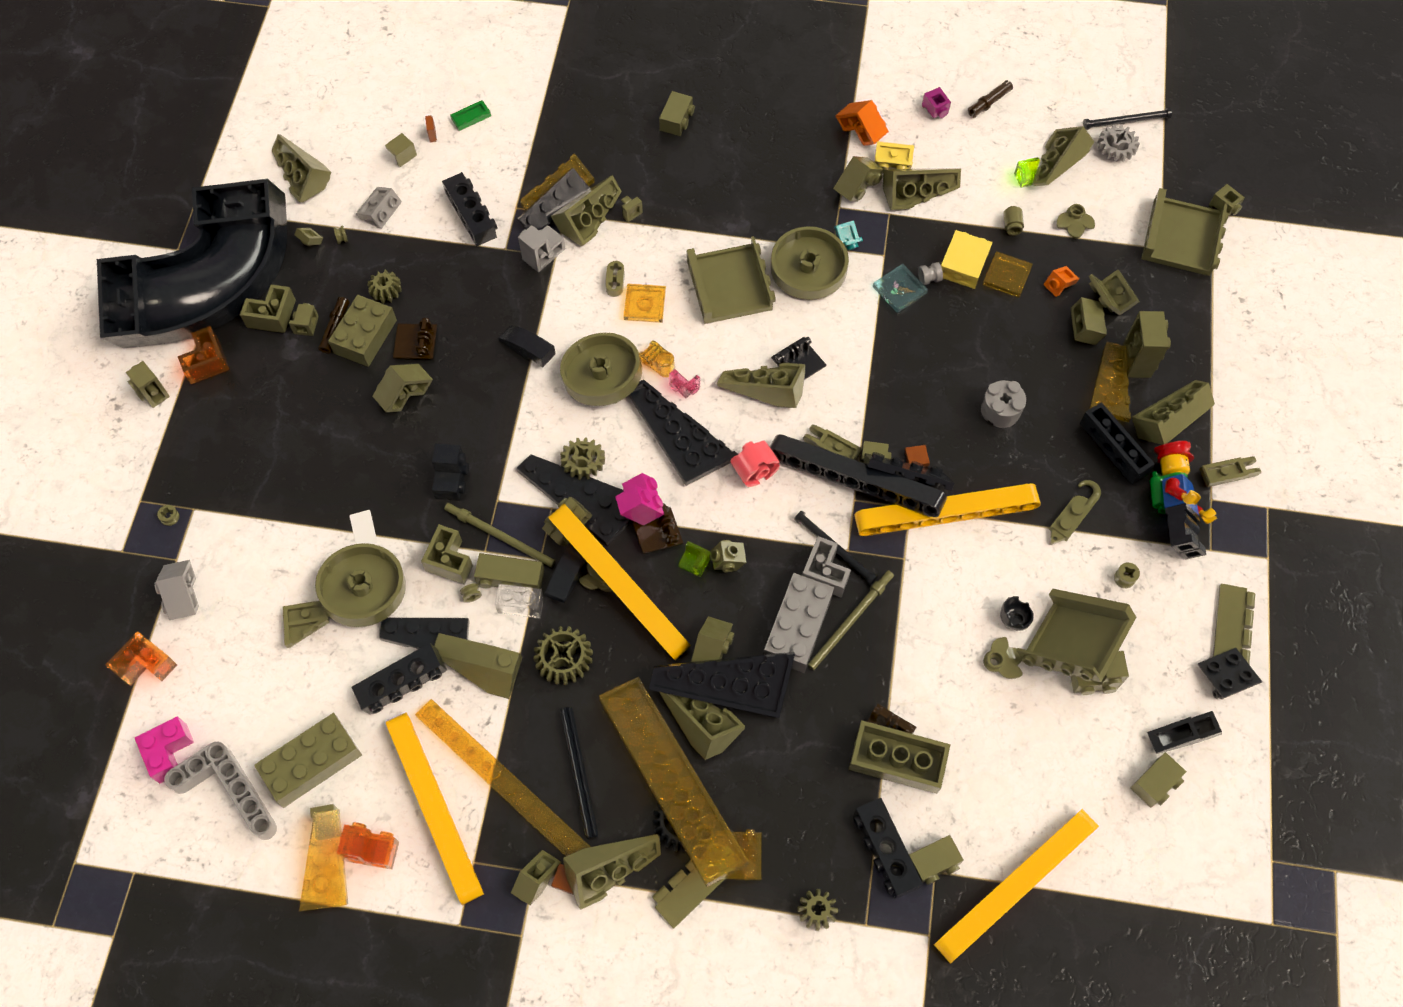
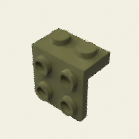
(1114, 292)

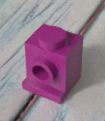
(936, 103)

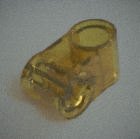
(656, 356)

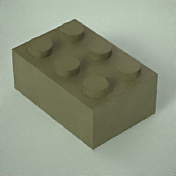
(362, 330)
(1146, 343)

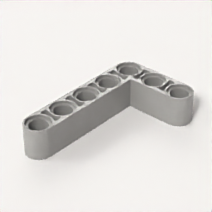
(231, 783)

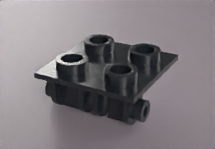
(801, 353)
(1229, 673)

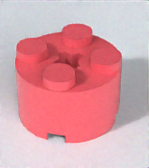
(755, 462)

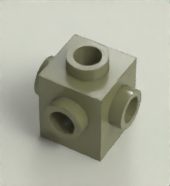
(728, 556)

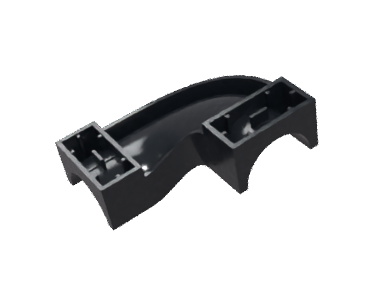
(204, 283)

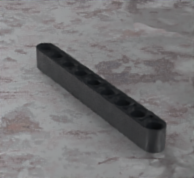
(858, 476)

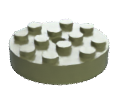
(809, 263)
(601, 369)
(363, 604)

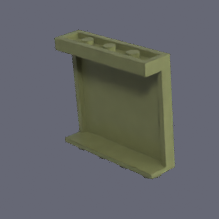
(1184, 235)
(730, 282)
(1079, 635)

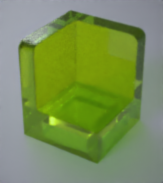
(1026, 171)
(694, 559)

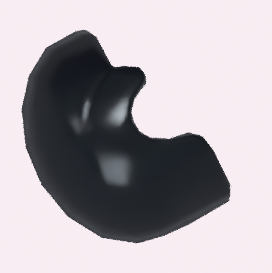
(1016, 614)

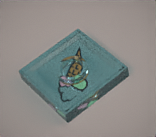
(900, 288)

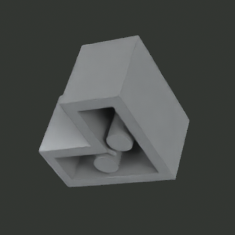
(540, 246)
(820, 566)
(176, 590)

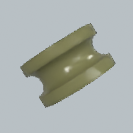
(340, 234)
(171, 520)
(470, 593)

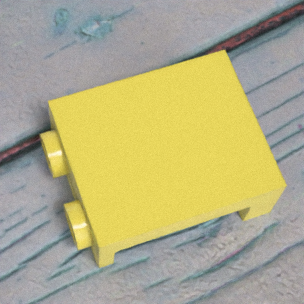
(965, 259)

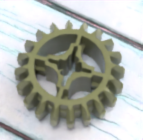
(574, 642)

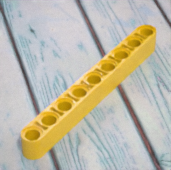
(956, 509)
(619, 581)
(434, 809)
(1016, 886)

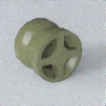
(1126, 580)

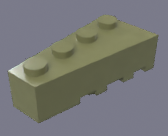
(1173, 413)

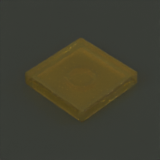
(1007, 274)
(644, 303)

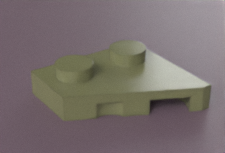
(302, 621)

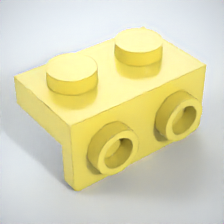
(894, 155)

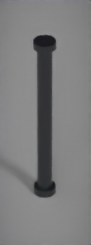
(1166, 113)
(871, 577)

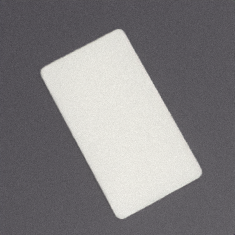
(363, 527)

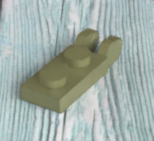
(832, 442)
(1228, 471)

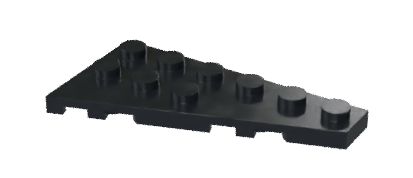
(591, 493)

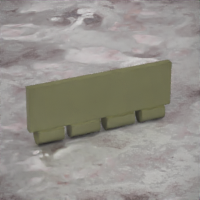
(1232, 618)
(685, 897)

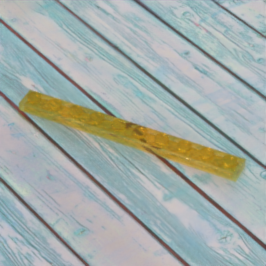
(501, 779)

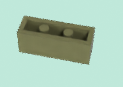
(508, 571)

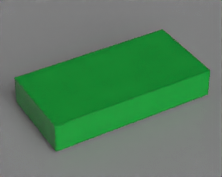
(470, 115)

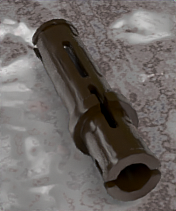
(985, 102)
(335, 318)

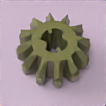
(384, 286)
(825, 915)

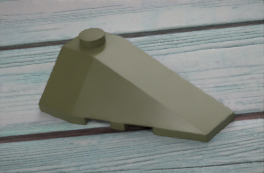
(301, 170)

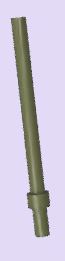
(465, 516)
(875, 590)

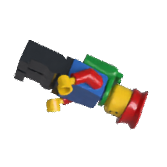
(1176, 498)

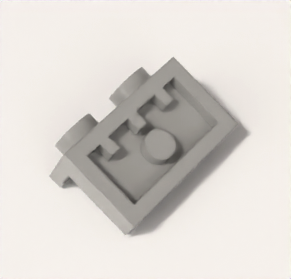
(379, 206)

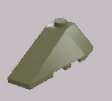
(1063, 151)
(913, 186)
(584, 214)
(774, 386)
(483, 664)
(704, 724)
(601, 867)

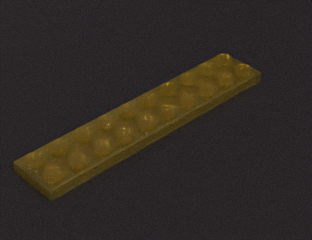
(674, 782)

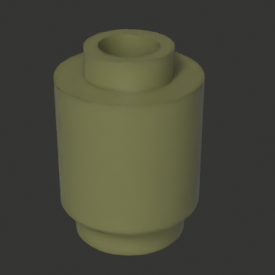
(1013, 220)

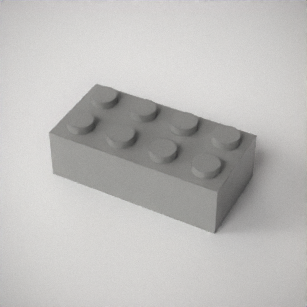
(800, 620)

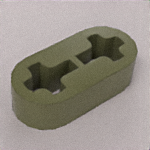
(619, 278)

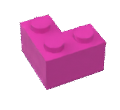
(640, 499)
(160, 744)

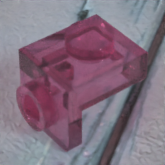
(682, 385)

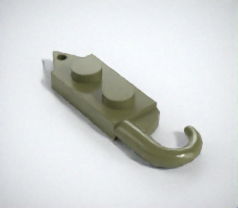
(1074, 513)

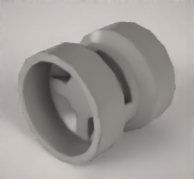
(931, 273)

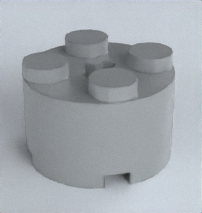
(1003, 403)

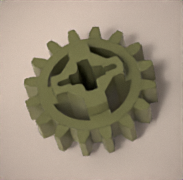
(582, 458)

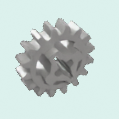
(1118, 143)

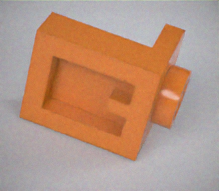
(1060, 279)

